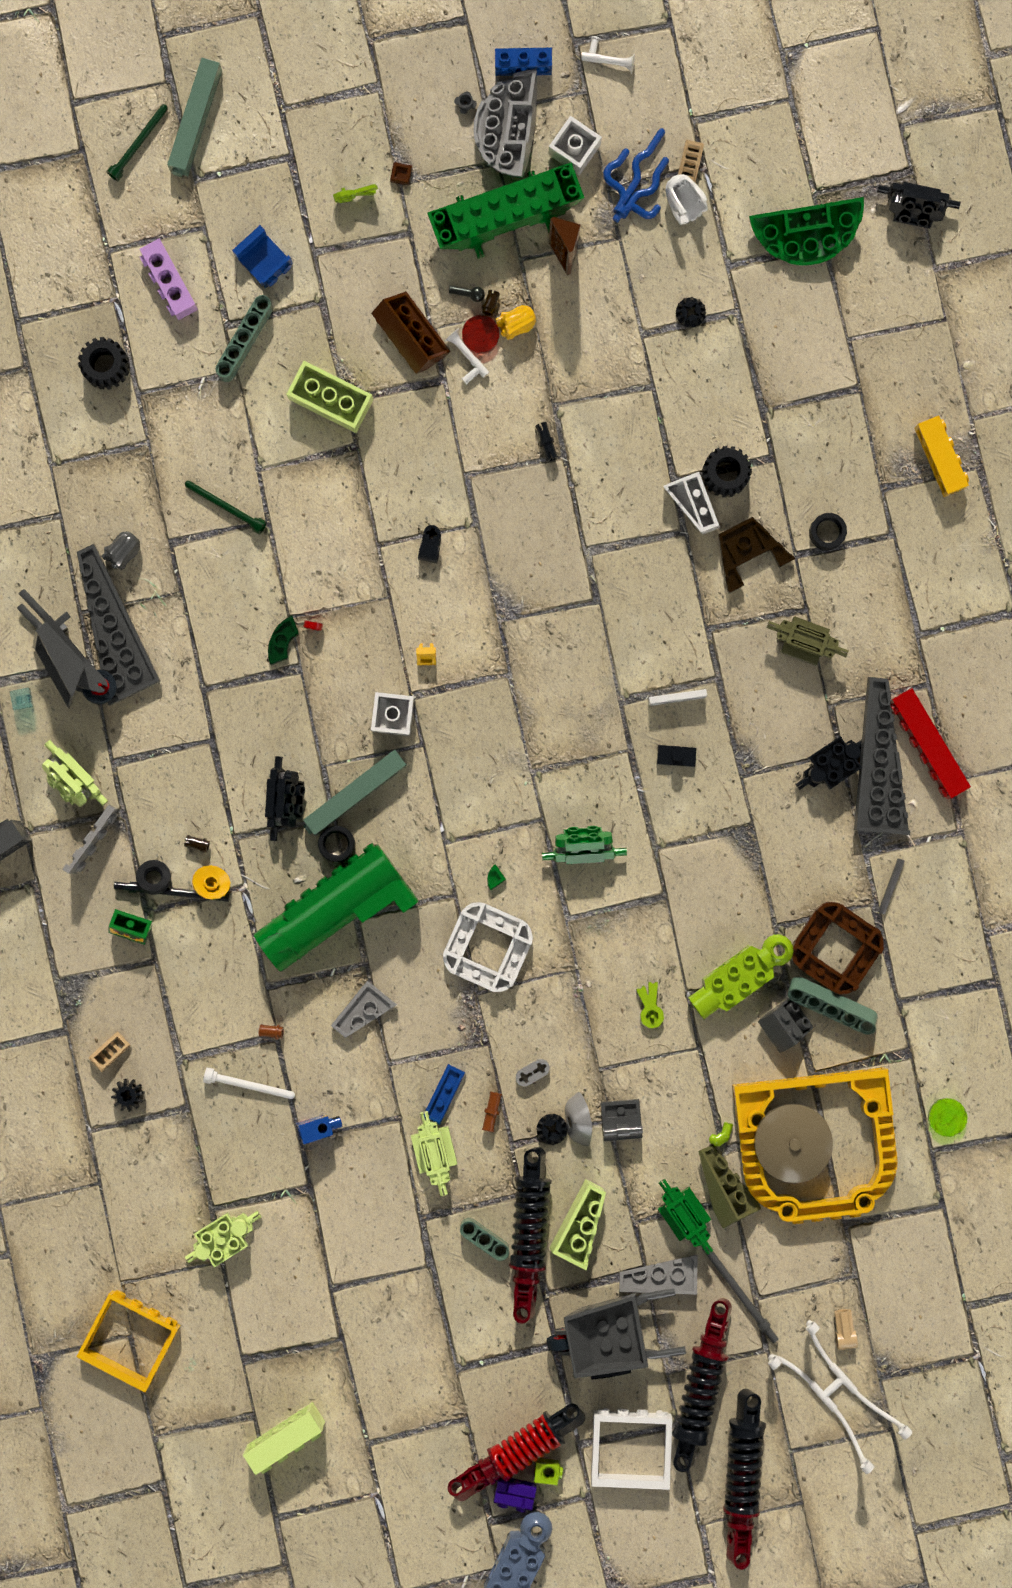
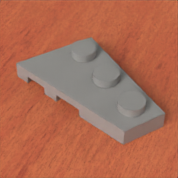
(362, 1009)

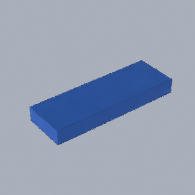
(444, 1093)

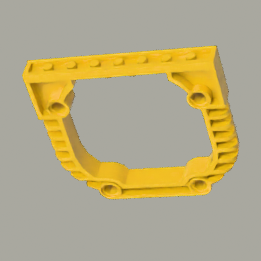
(871, 1086)

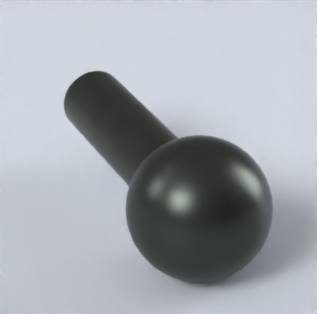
(476, 294)

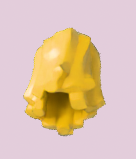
(516, 321)

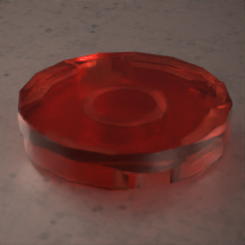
(480, 334)

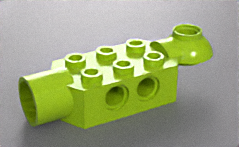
(740, 976)

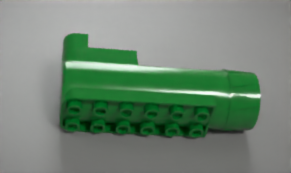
(351, 892)

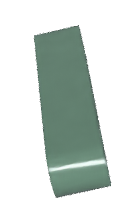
(244, 329)
(833, 1005)

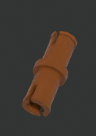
(491, 1111)

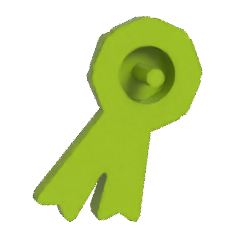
(348, 195)
(651, 1015)

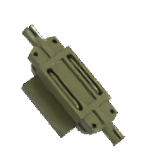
(806, 640)

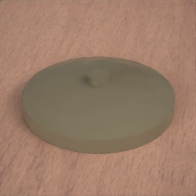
(793, 1143)

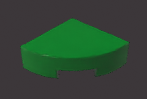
(495, 877)

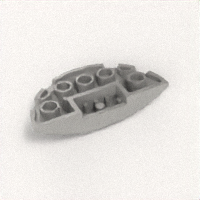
(507, 124)

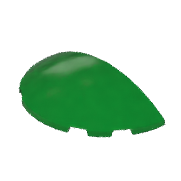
(810, 232)

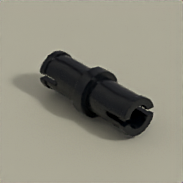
(546, 442)

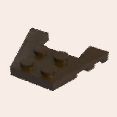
(745, 543)

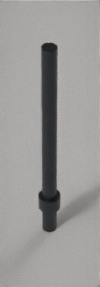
(132, 887)

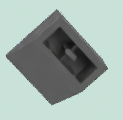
(785, 1025)

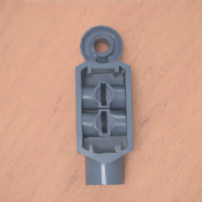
(521, 1554)

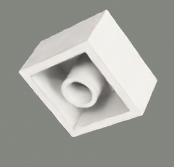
(575, 144)
(392, 714)

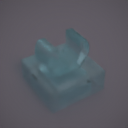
(21, 699)

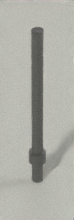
(763, 1324)

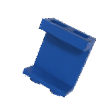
(262, 257)

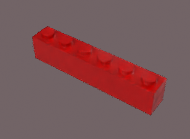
(929, 744)

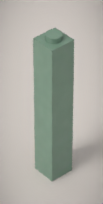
(194, 117)
(354, 793)

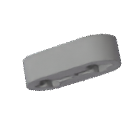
(535, 1076)

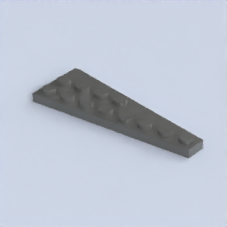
(880, 788)

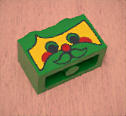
(130, 927)

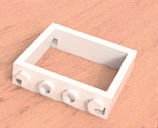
(627, 1480)

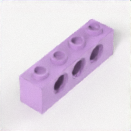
(156, 252)

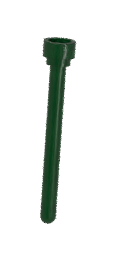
(116, 170)
(256, 524)

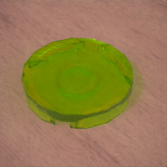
(947, 1117)

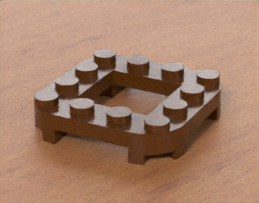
(861, 962)

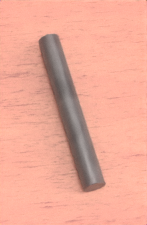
(891, 886)

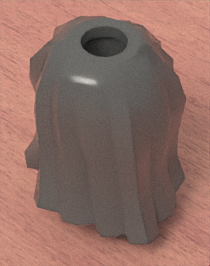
(122, 550)

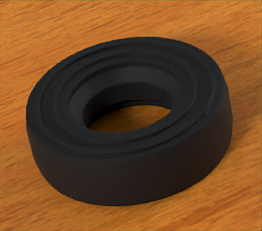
(153, 865)

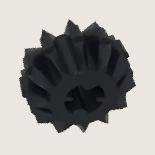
(121, 1097)

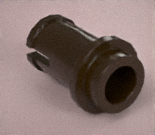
(490, 303)
(197, 843)

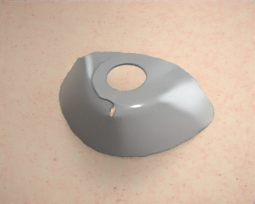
(579, 1113)

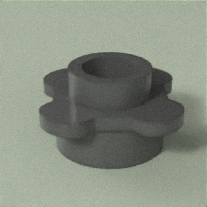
(466, 96)

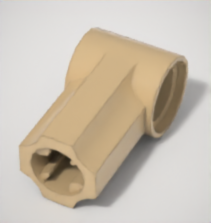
(845, 1335)

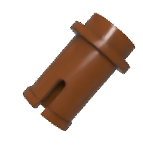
(271, 1031)

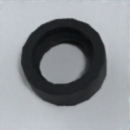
(828, 517)
(336, 829)

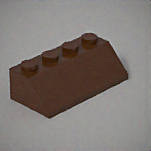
(410, 332)

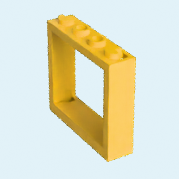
(114, 1368)

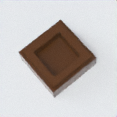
(401, 173)

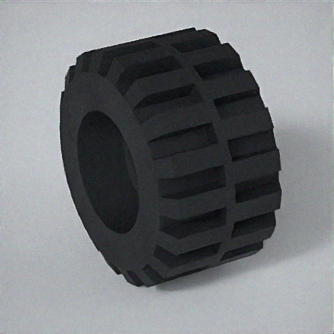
(93, 352)
(731, 456)

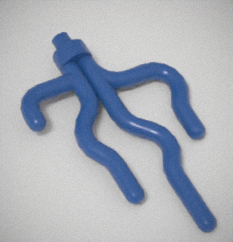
(627, 200)

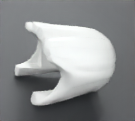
(685, 199)

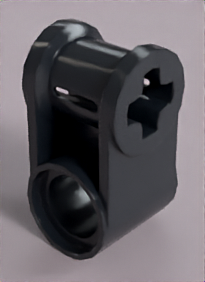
(430, 548)

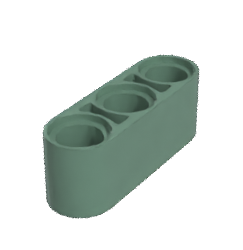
(489, 1247)

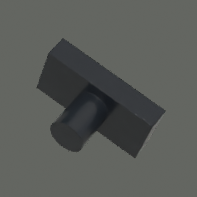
(676, 756)

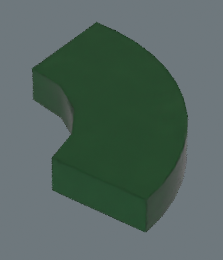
(281, 639)

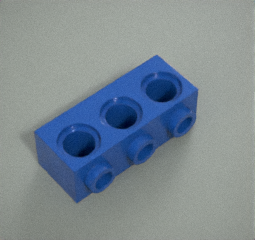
(521, 59)

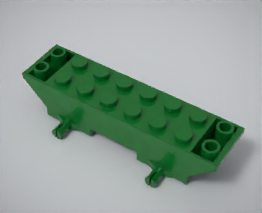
(506, 208)

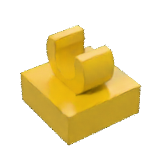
(426, 655)

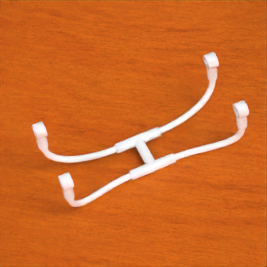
(775, 1361)

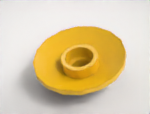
(211, 875)

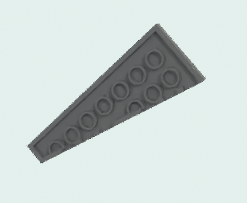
(114, 633)

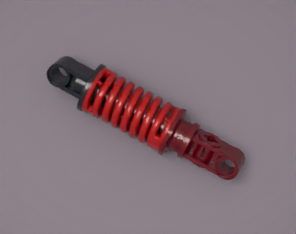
(519, 1452)

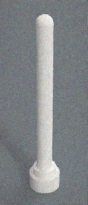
(213, 1076)

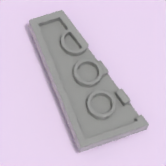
(80, 855)
(675, 1274)

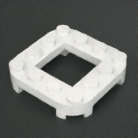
(476, 972)

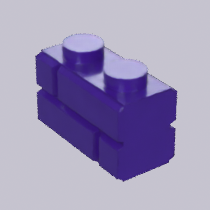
(515, 1494)

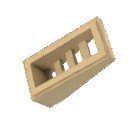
(694, 146)
(93, 1058)

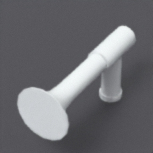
(598, 58)
(478, 366)

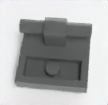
(621, 1120)

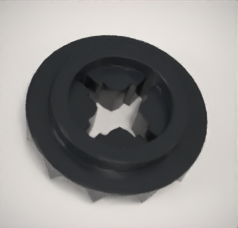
(693, 320)
(549, 1120)

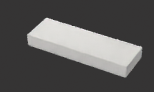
(677, 697)

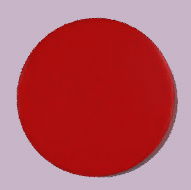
(313, 625)

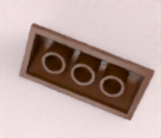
(564, 241)

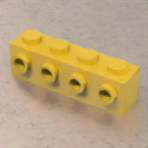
(941, 456)

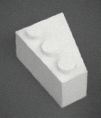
(694, 501)

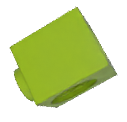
(539, 1476)

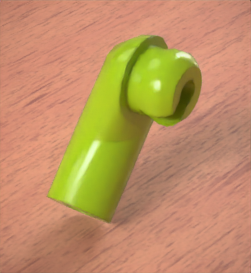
(722, 1137)

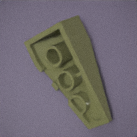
(727, 1194)

